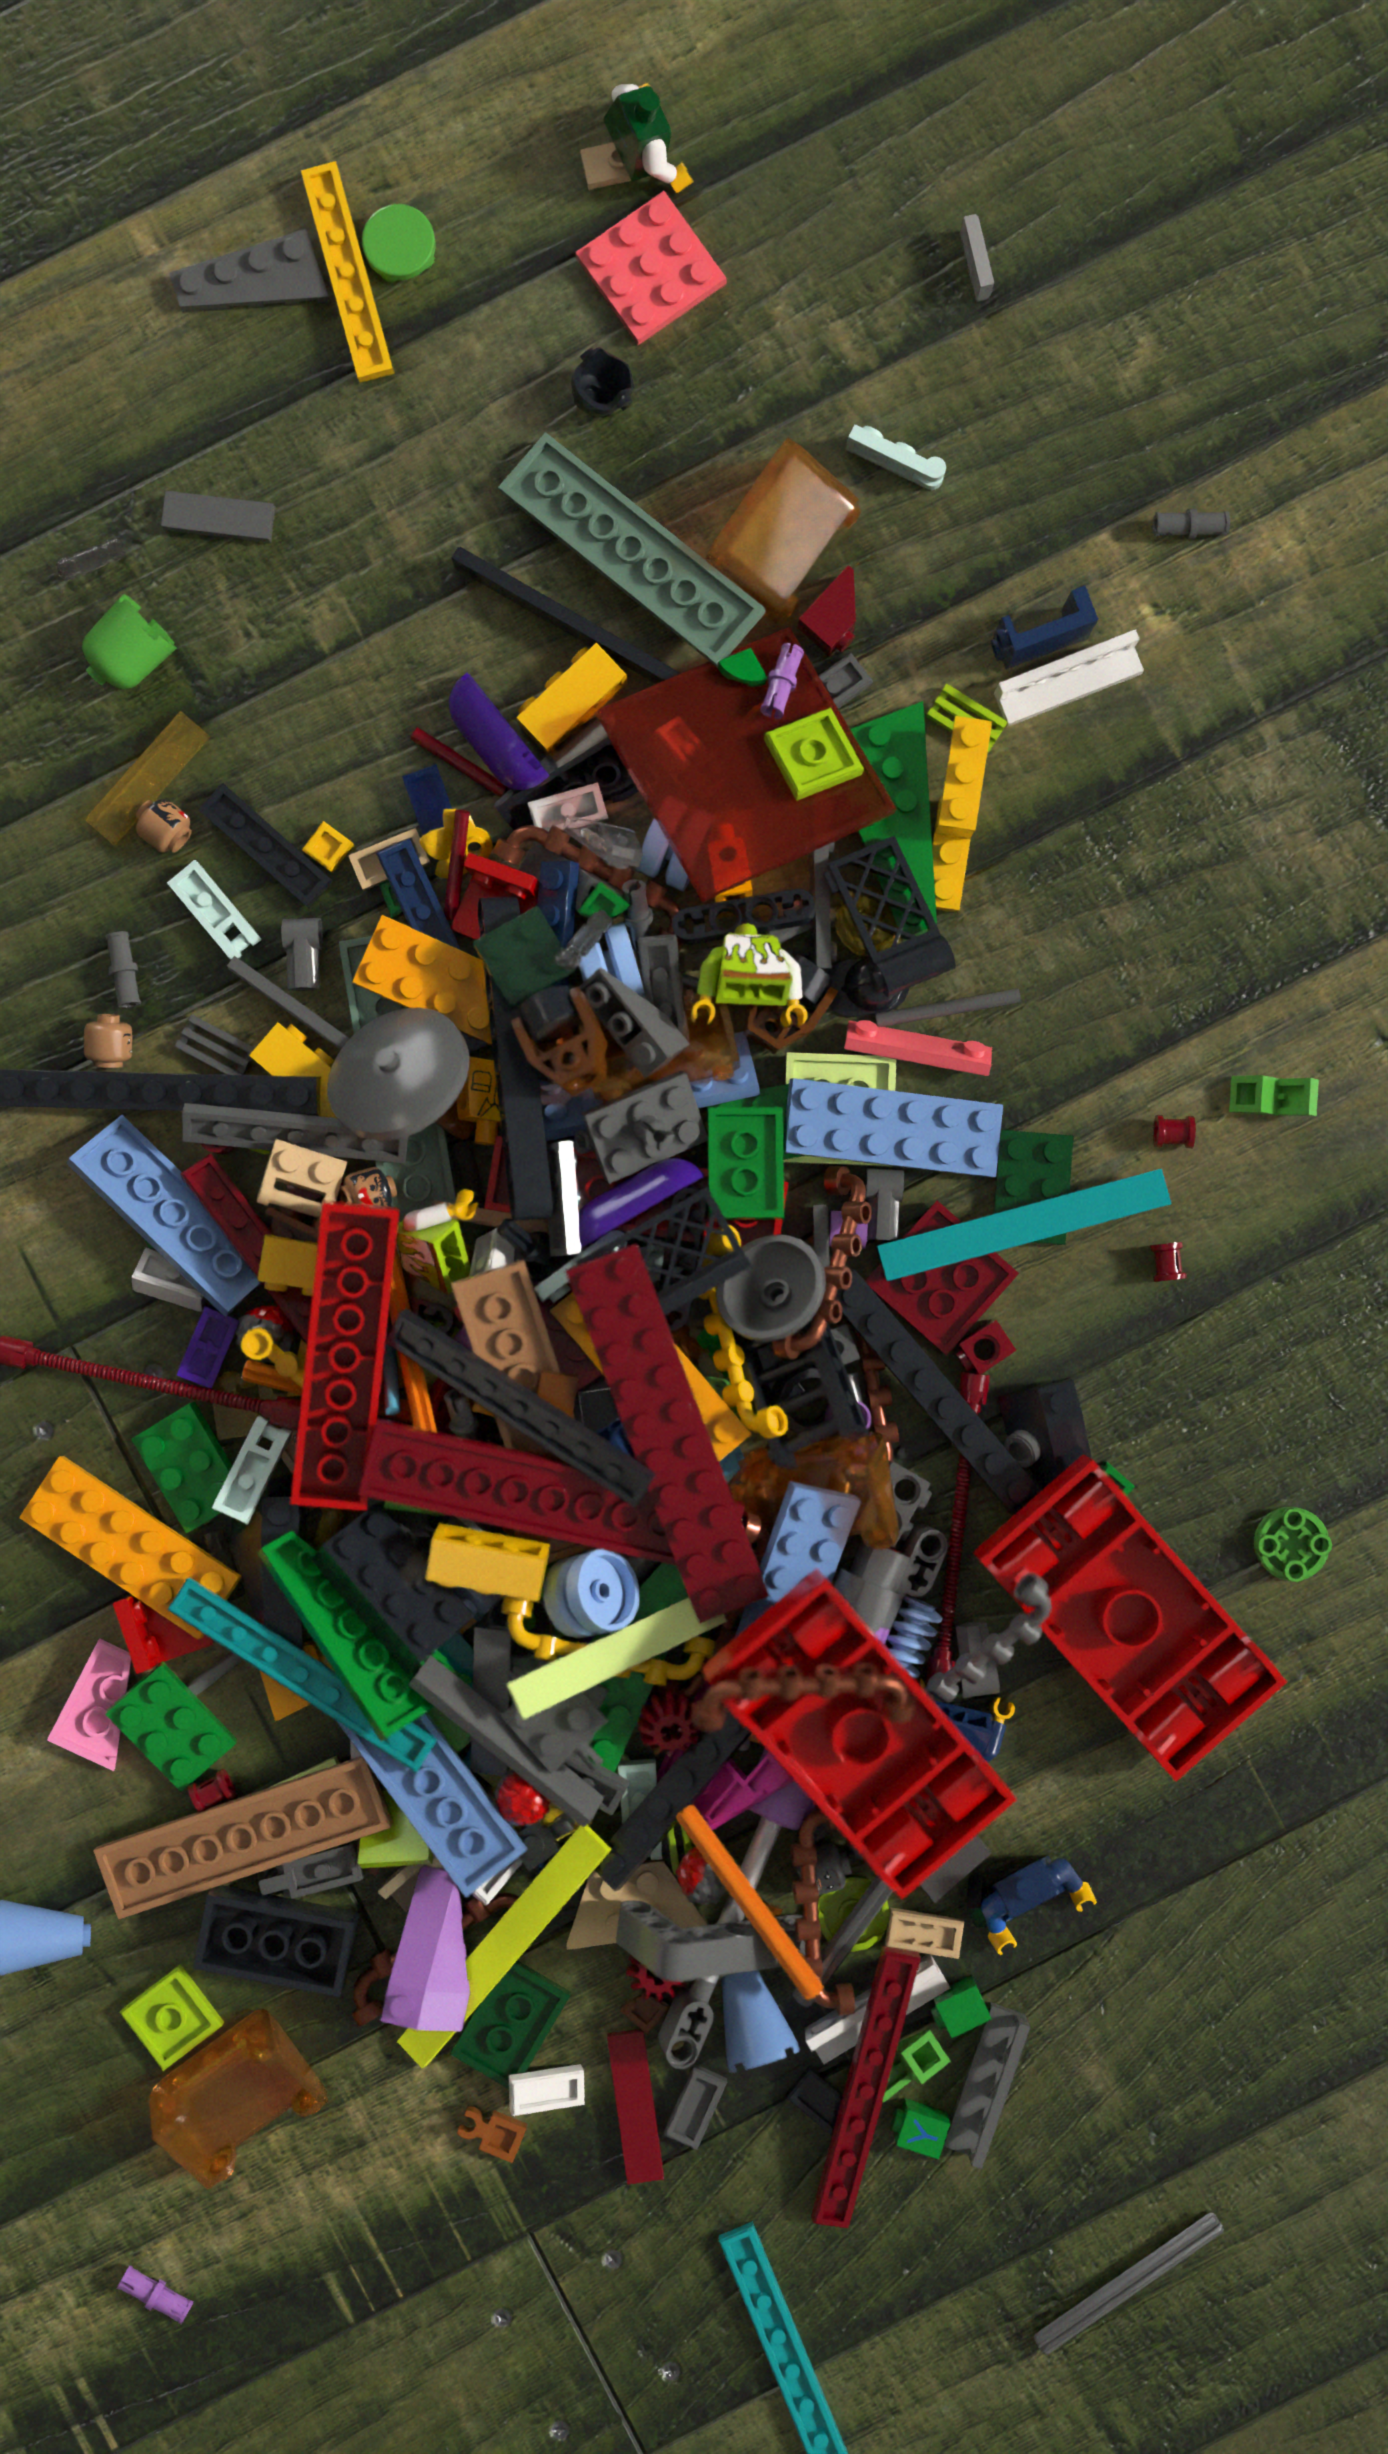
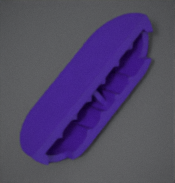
(493, 737)
(634, 1197)

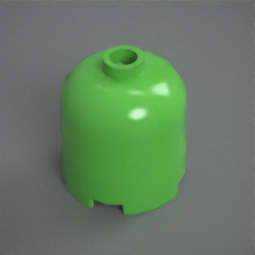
(124, 646)

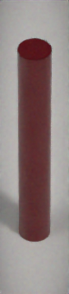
(458, 762)
(456, 863)

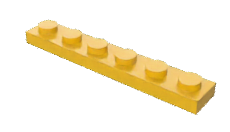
(347, 272)

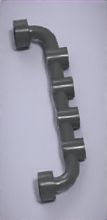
(1030, 1591)

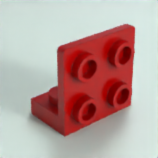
(487, 881)
(152, 1636)

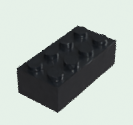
(388, 1588)
(276, 1940)

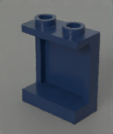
(1074, 627)

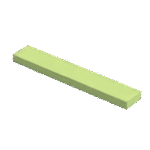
(607, 1657)

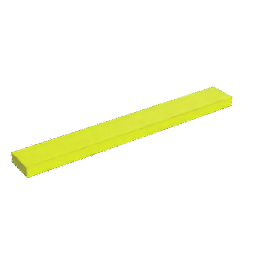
(517, 1931)

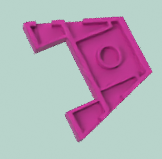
(731, 1789)

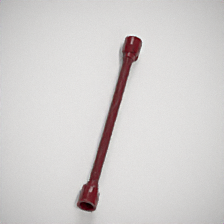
(20, 1353)
(974, 1391)

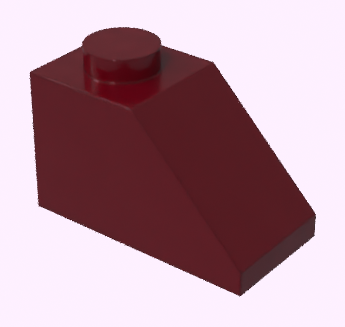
(832, 615)

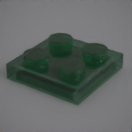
(522, 956)

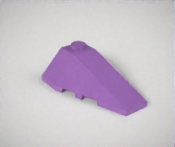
(430, 1971)

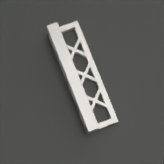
(1069, 678)
(837, 2034)

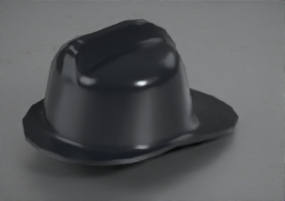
(855, 991)

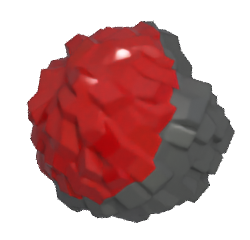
(270, 1319)
(519, 1800)
(698, 1879)

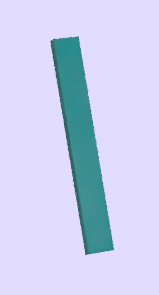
(1023, 1225)
(292, 1669)
(781, 2341)

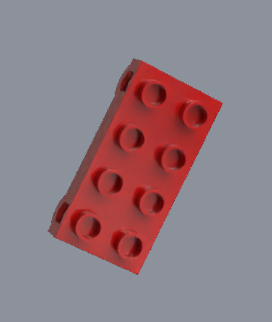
(1132, 1617)
(892, 1788)

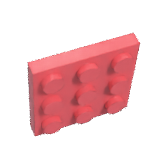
(651, 268)

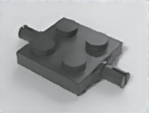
(559, 1730)

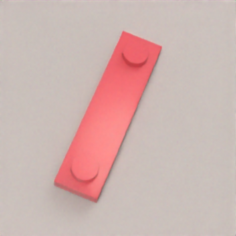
(918, 1048)

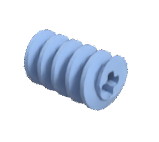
(912, 1632)

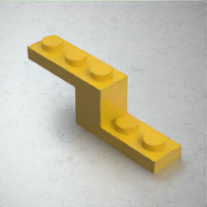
(958, 809)

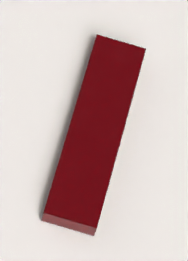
(635, 2106)

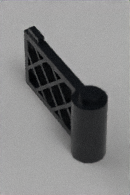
(902, 963)

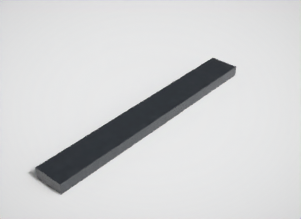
(561, 616)
(520, 1407)

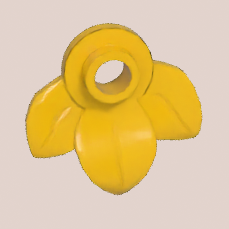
(438, 842)

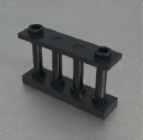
(832, 1386)

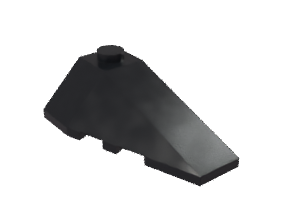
(577, 762)
(1054, 1419)
(269, 1521)

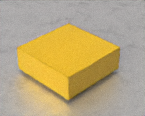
(327, 847)

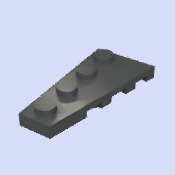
(262, 274)

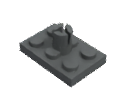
(645, 1126)

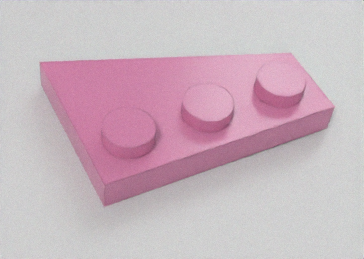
(83, 1722)

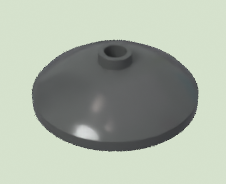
(778, 1267)

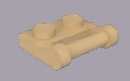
(302, 1170)

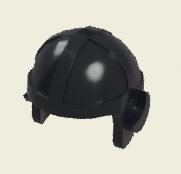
(601, 383)

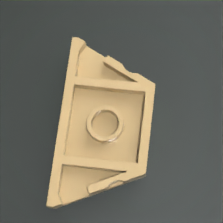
(600, 1905)

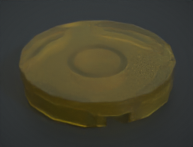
(868, 908)

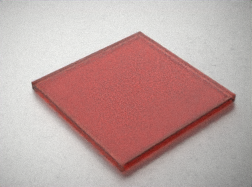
(713, 781)

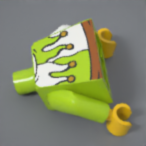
(751, 971)
(432, 1242)

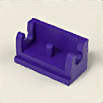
(207, 1346)

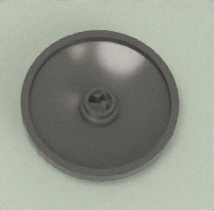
(398, 1074)

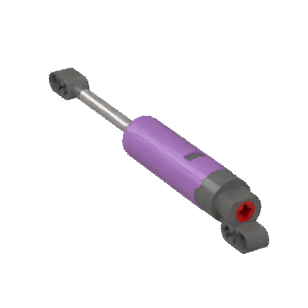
(876, 1589)

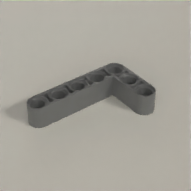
(695, 1951)

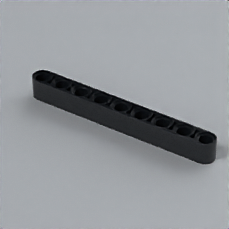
(516, 1089)

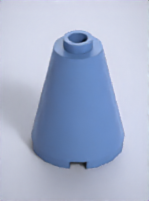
(38, 1936)
(753, 2022)

